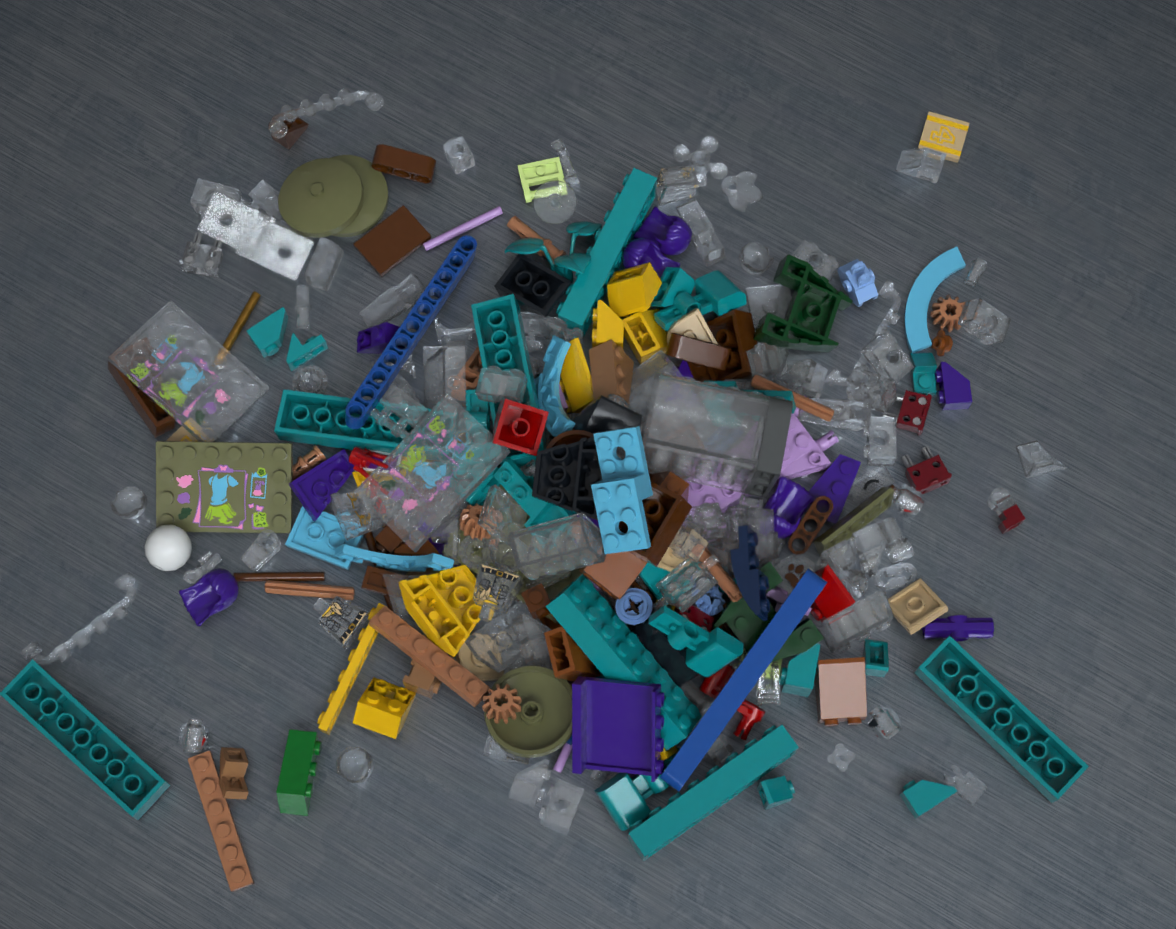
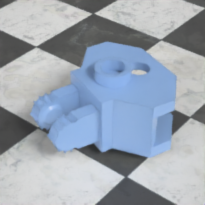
(858, 282)

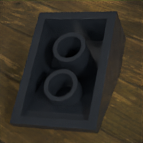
(533, 285)
(667, 657)

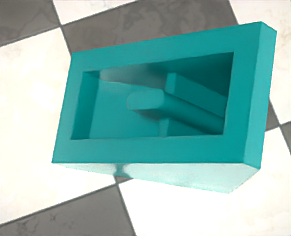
(876, 658)

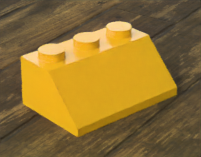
(576, 379)

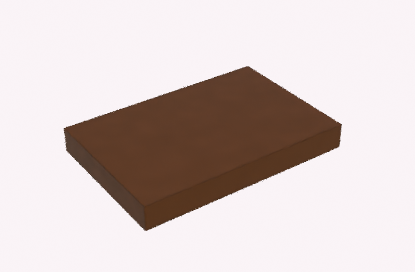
(392, 241)

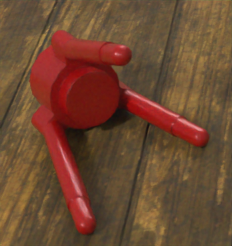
(363, 458)

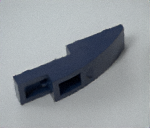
(750, 580)

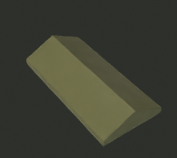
(855, 520)

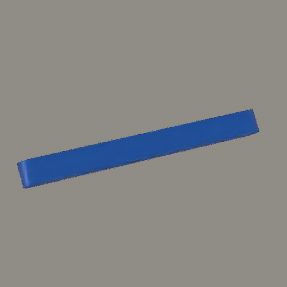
(410, 339)
(743, 680)

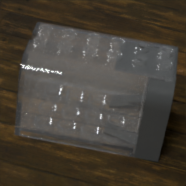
(715, 434)

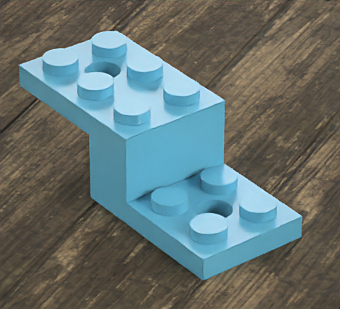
(622, 490)

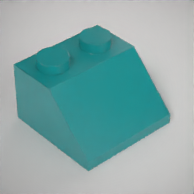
(800, 673)

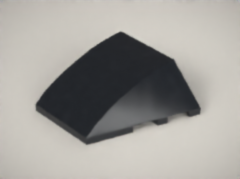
(605, 416)
(566, 476)

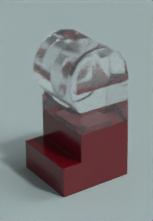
(1006, 509)

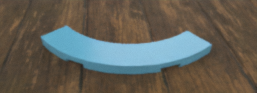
(920, 296)
(548, 387)
(395, 562)

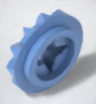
(637, 596)
(711, 607)

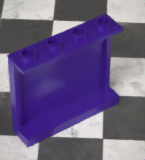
(617, 726)

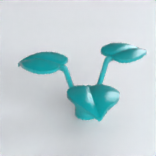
(564, 264)

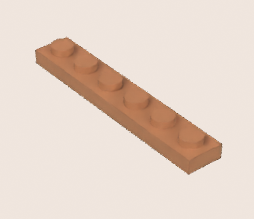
(429, 656)
(221, 821)

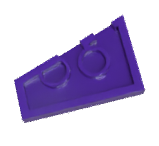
(319, 483)
(836, 485)

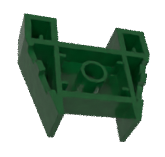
(809, 312)
(749, 627)

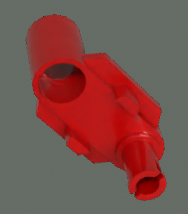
(750, 712)

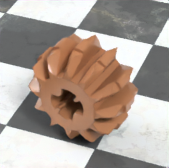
(942, 318)
(468, 522)
(497, 697)

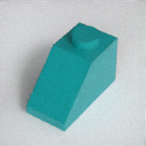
(673, 283)
(269, 333)
(775, 791)
(925, 795)

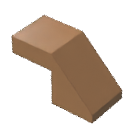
(232, 772)

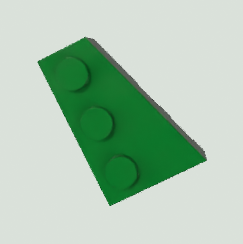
(297, 772)

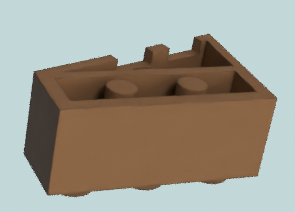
(610, 370)
(421, 680)

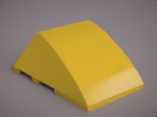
(443, 606)

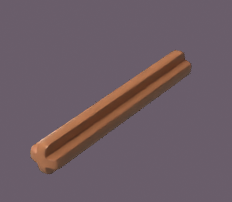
(800, 401)
(309, 590)

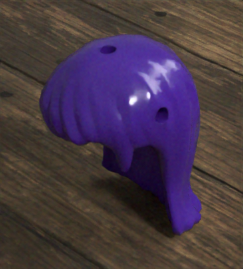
(668, 232)
(644, 251)
(789, 505)
(210, 594)

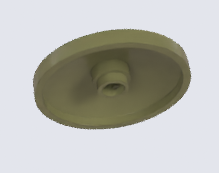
(375, 196)
(321, 197)
(545, 713)

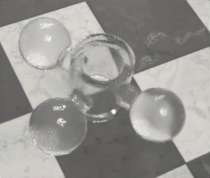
(709, 145)

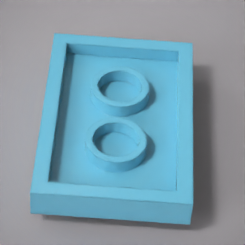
(320, 538)

